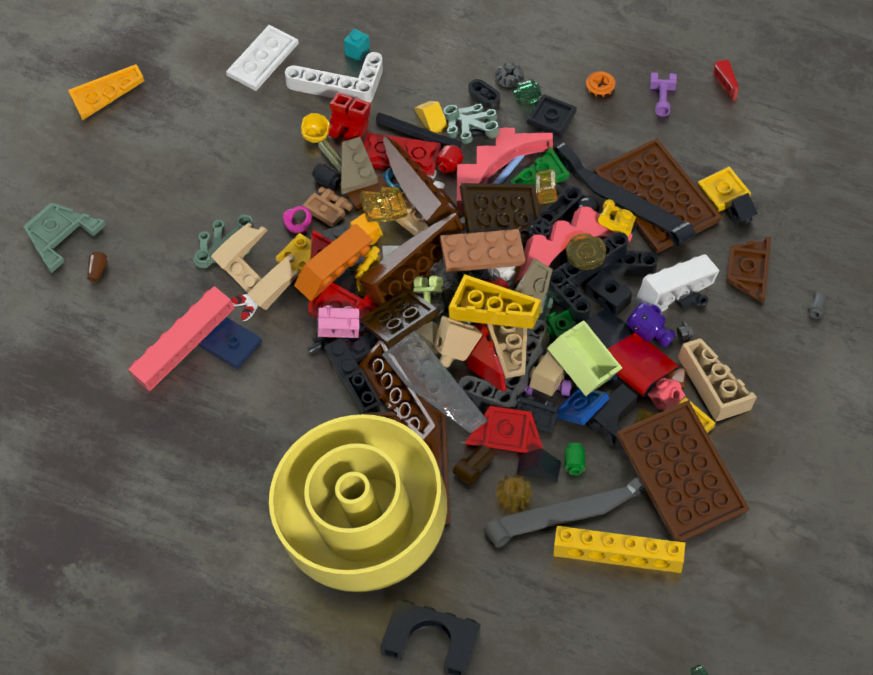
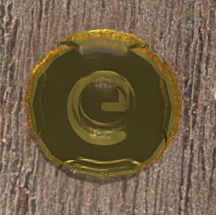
(586, 251)

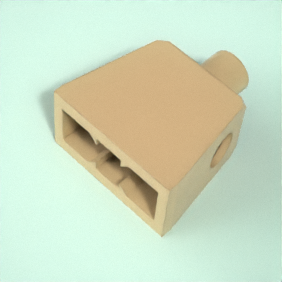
(455, 340)

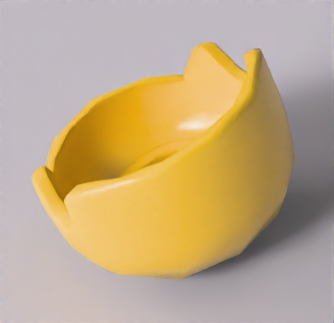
(314, 127)

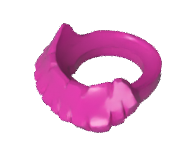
(299, 228)

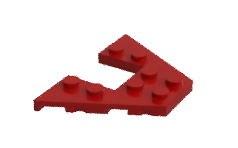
(334, 294)

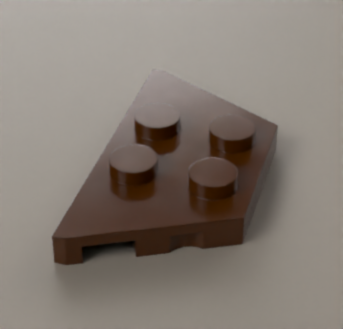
(749, 267)

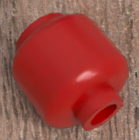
(449, 158)

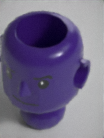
(649, 323)

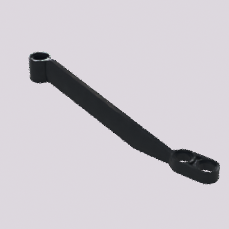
(678, 229)

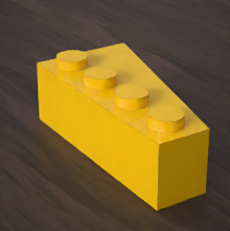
(493, 304)

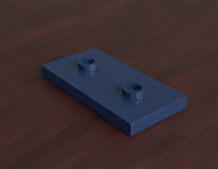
(230, 343)

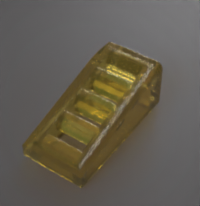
(546, 186)

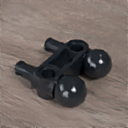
(568, 202)

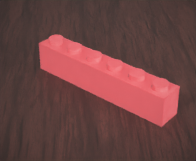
(181, 338)

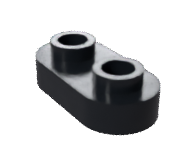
(485, 95)

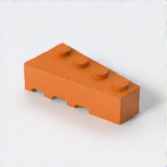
(333, 261)

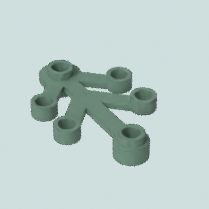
(453, 113)
(206, 254)

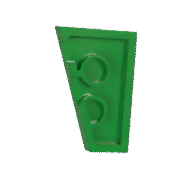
(547, 162)

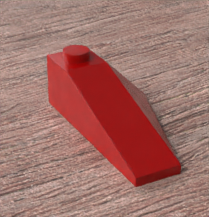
(484, 361)

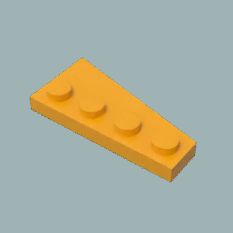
(100, 92)

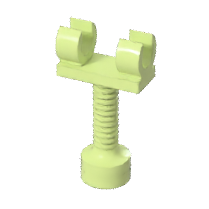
(421, 286)

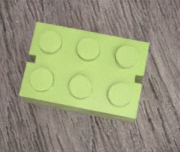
(584, 358)

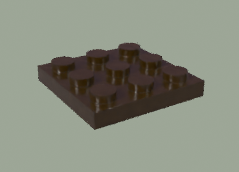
(398, 317)

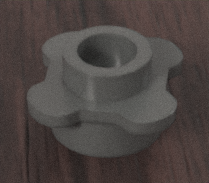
(684, 332)

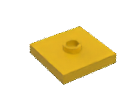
(722, 188)

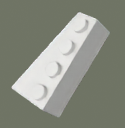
(677, 282)

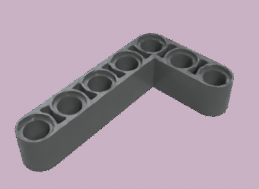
(496, 398)

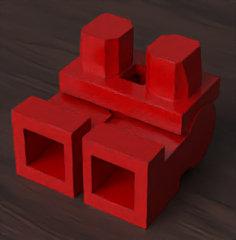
(348, 117)

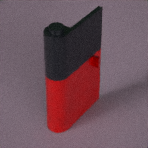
(639, 359)

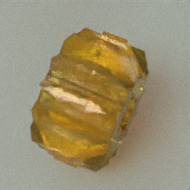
(507, 492)

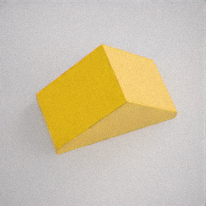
(432, 116)

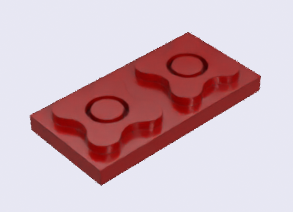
(421, 151)

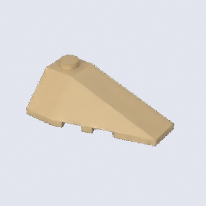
(509, 347)

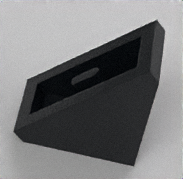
(539, 465)

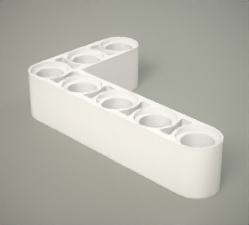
(328, 83)

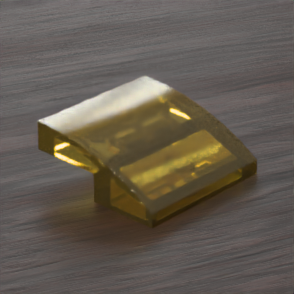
(383, 205)

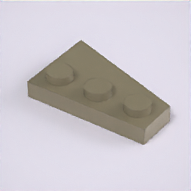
(356, 166)
(535, 281)

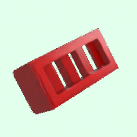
(726, 77)

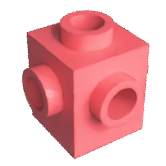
(666, 393)

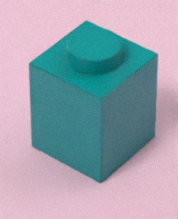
(356, 45)

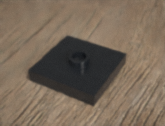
(551, 115)

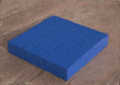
(581, 408)

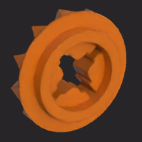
(596, 78)

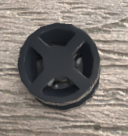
(543, 225)

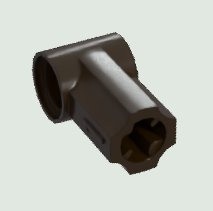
(470, 468)

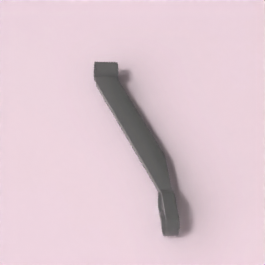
(503, 529)

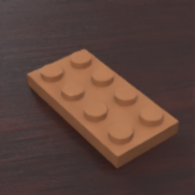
(482, 250)

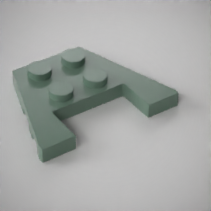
(53, 226)

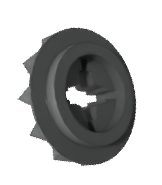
(509, 81)

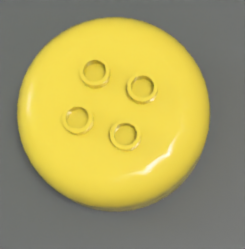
(358, 503)

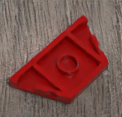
(507, 431)

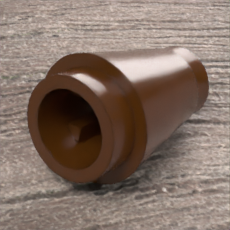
(96, 266)

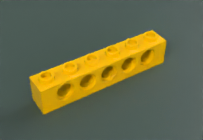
(619, 549)

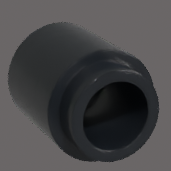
(326, 176)

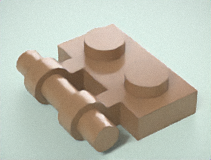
(325, 210)

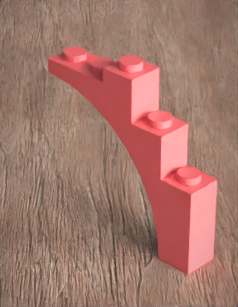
(493, 158)
(545, 250)

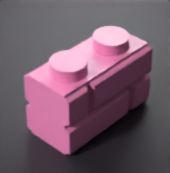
(338, 322)

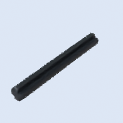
(415, 131)

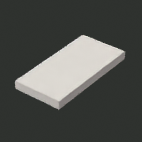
(262, 57)

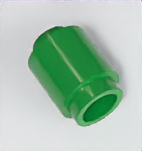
(574, 458)

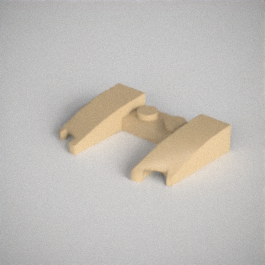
(261, 290)

